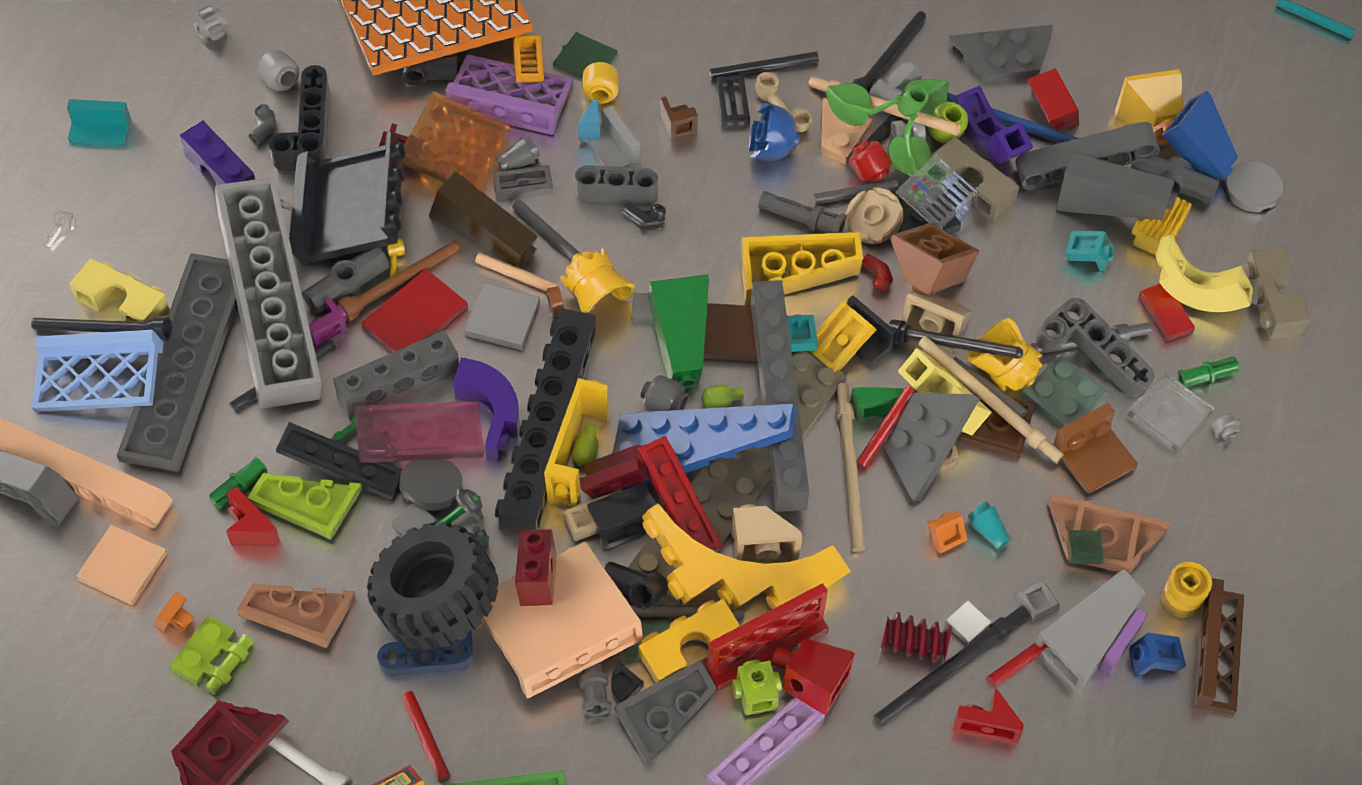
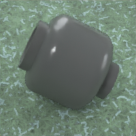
(664, 394)

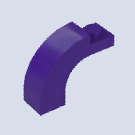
(987, 133)
(491, 389)

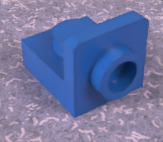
(1157, 652)

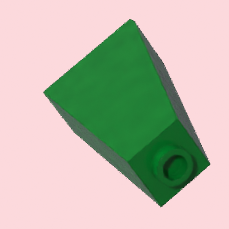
(680, 325)

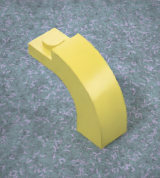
(1201, 289)

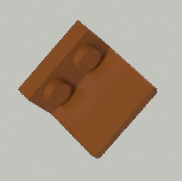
(1094, 450)

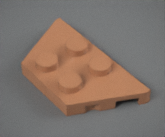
(1124, 534)

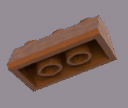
(932, 258)

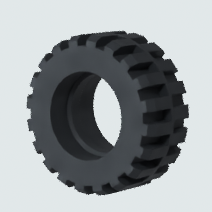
(448, 610)

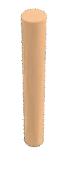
(514, 272)

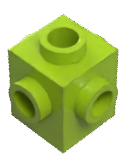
(757, 687)

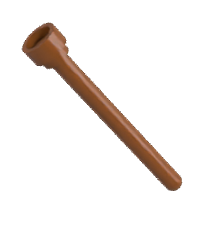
(353, 304)

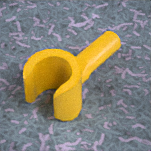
(394, 251)

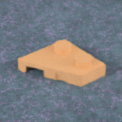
(839, 137)

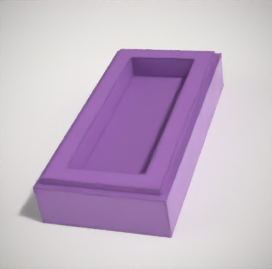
(1122, 641)

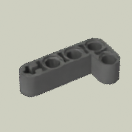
(1097, 351)
(37, 486)

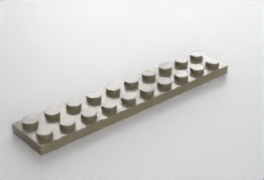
(745, 477)

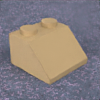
(936, 315)
(763, 536)

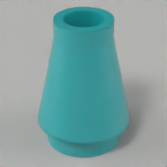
(989, 524)

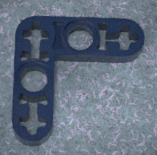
(402, 668)

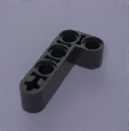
(312, 123)

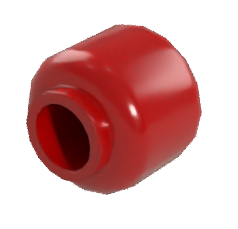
(870, 161)

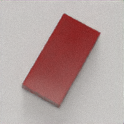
(1166, 312)

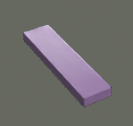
(766, 744)

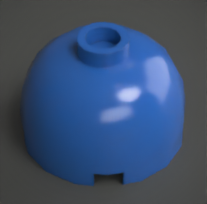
(773, 134)

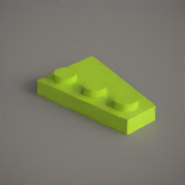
(305, 503)

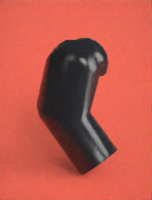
(645, 218)

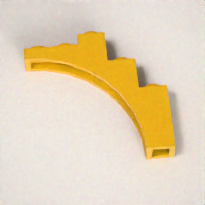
(736, 580)

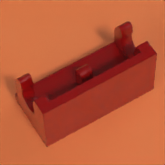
(1055, 100)

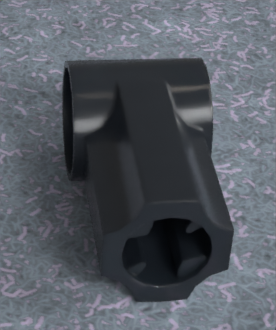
(436, 69)
(633, 584)

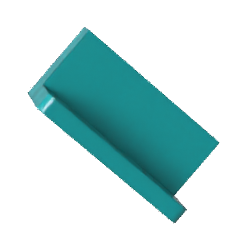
(98, 122)

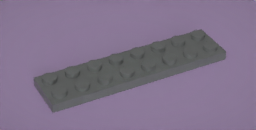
(200, 321)

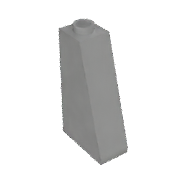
(1088, 630)

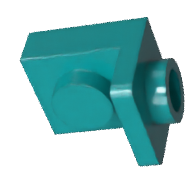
(1090, 247)
(802, 333)

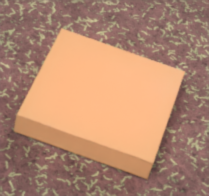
(121, 565)

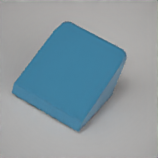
(590, 123)

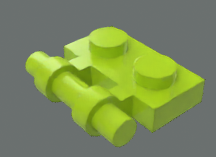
(203, 651)

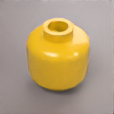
(600, 82)

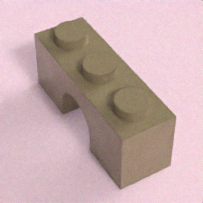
(994, 189)
(1279, 313)

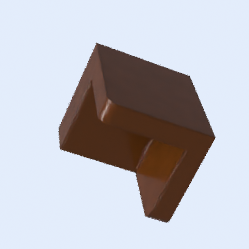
(678, 120)

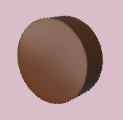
(555, 300)

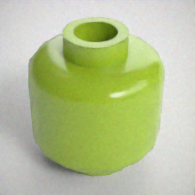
(951, 112)

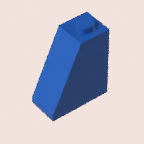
(1202, 138)

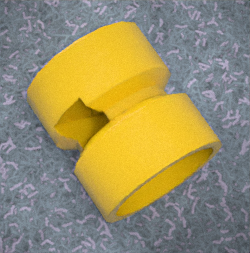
(1186, 590)

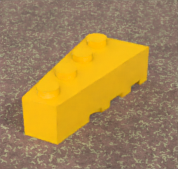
(800, 260)

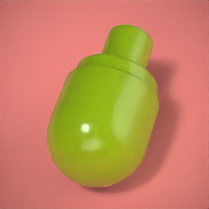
(721, 396)
(585, 446)

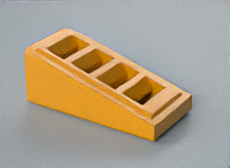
(528, 44)

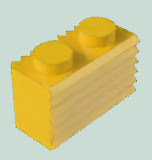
(1150, 231)

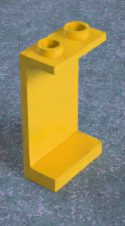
(562, 482)

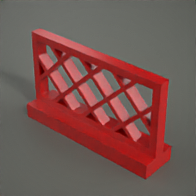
(759, 638)

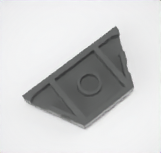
(1004, 53)
(926, 437)

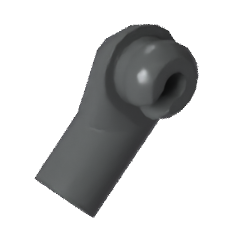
(266, 124)

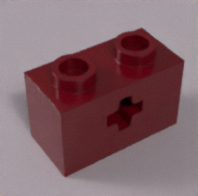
(535, 567)

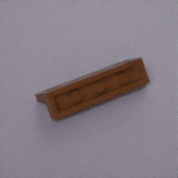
(1212, 649)

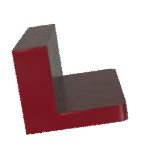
(613, 472)

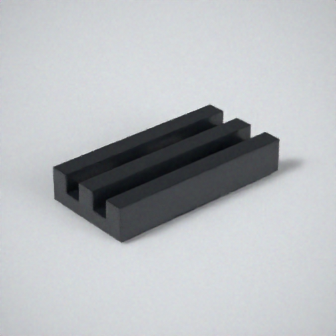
(734, 117)

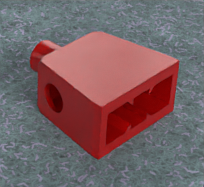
(814, 672)

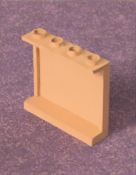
(576, 632)

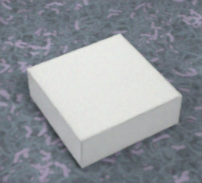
(968, 623)

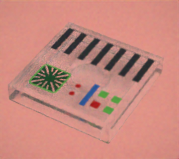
(936, 192)

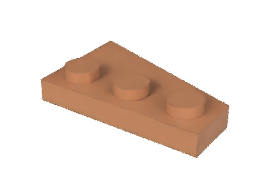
(299, 613)

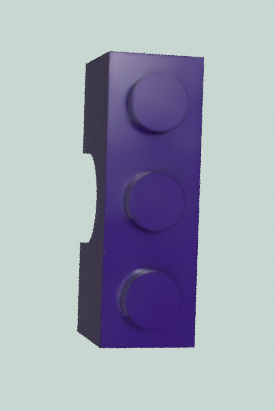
(211, 153)

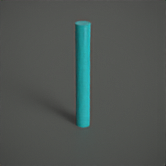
(1316, 18)

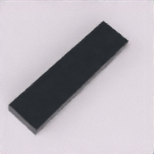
(338, 460)

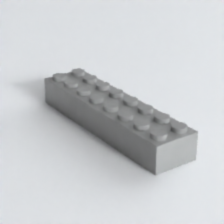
(268, 293)

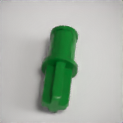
(1208, 371)
(240, 479)

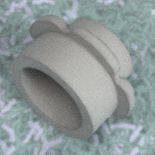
(1226, 426)

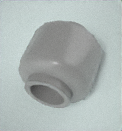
(278, 70)

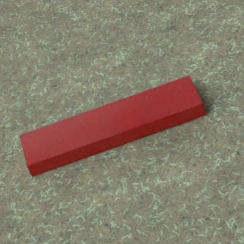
(677, 492)

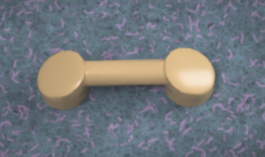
(766, 89)

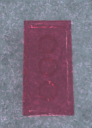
(418, 432)

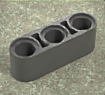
(616, 185)

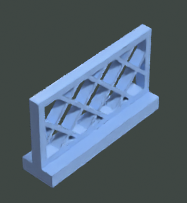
(100, 346)

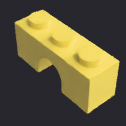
(101, 283)
(931, 377)

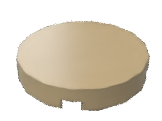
(875, 215)

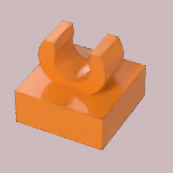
(947, 531)
(174, 614)

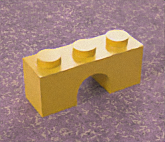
(662, 651)

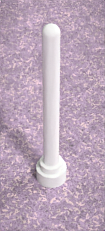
(308, 763)

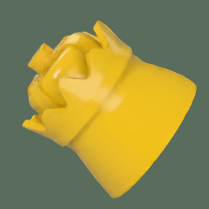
(593, 277)
(1005, 370)

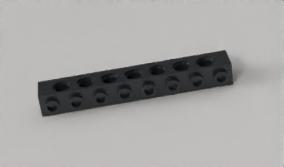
(569, 328)

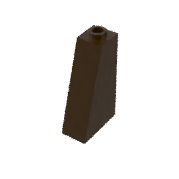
(482, 221)

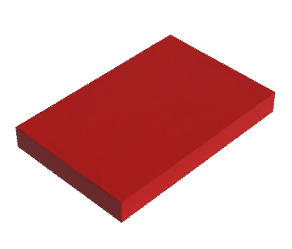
(414, 312)

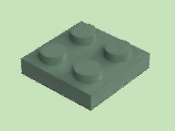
(1063, 393)

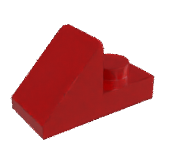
(251, 525)
(996, 723)

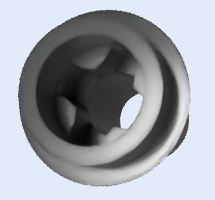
(518, 155)

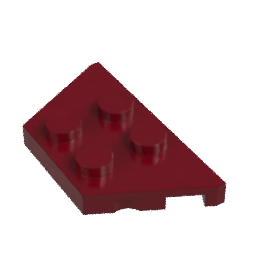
(224, 743)

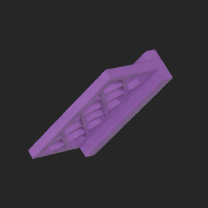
(505, 107)

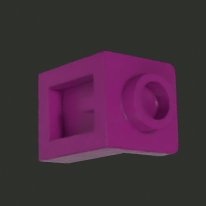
(328, 326)

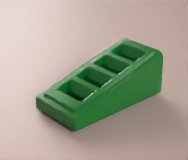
(873, 401)

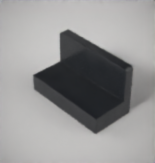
(880, 341)
(620, 515)

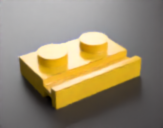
(841, 337)

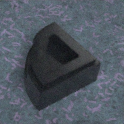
(624, 683)

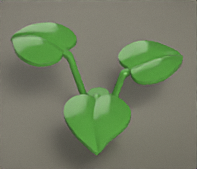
(907, 154)

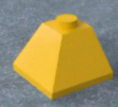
(1151, 97)

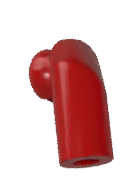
(880, 269)

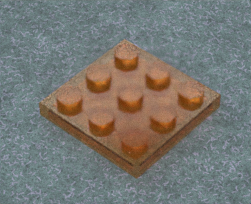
(454, 139)

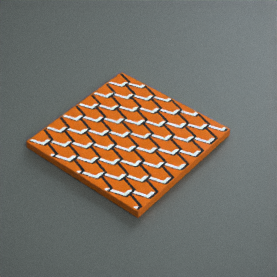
(417, 31)

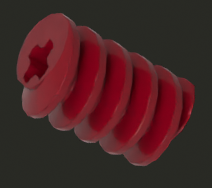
(916, 637)

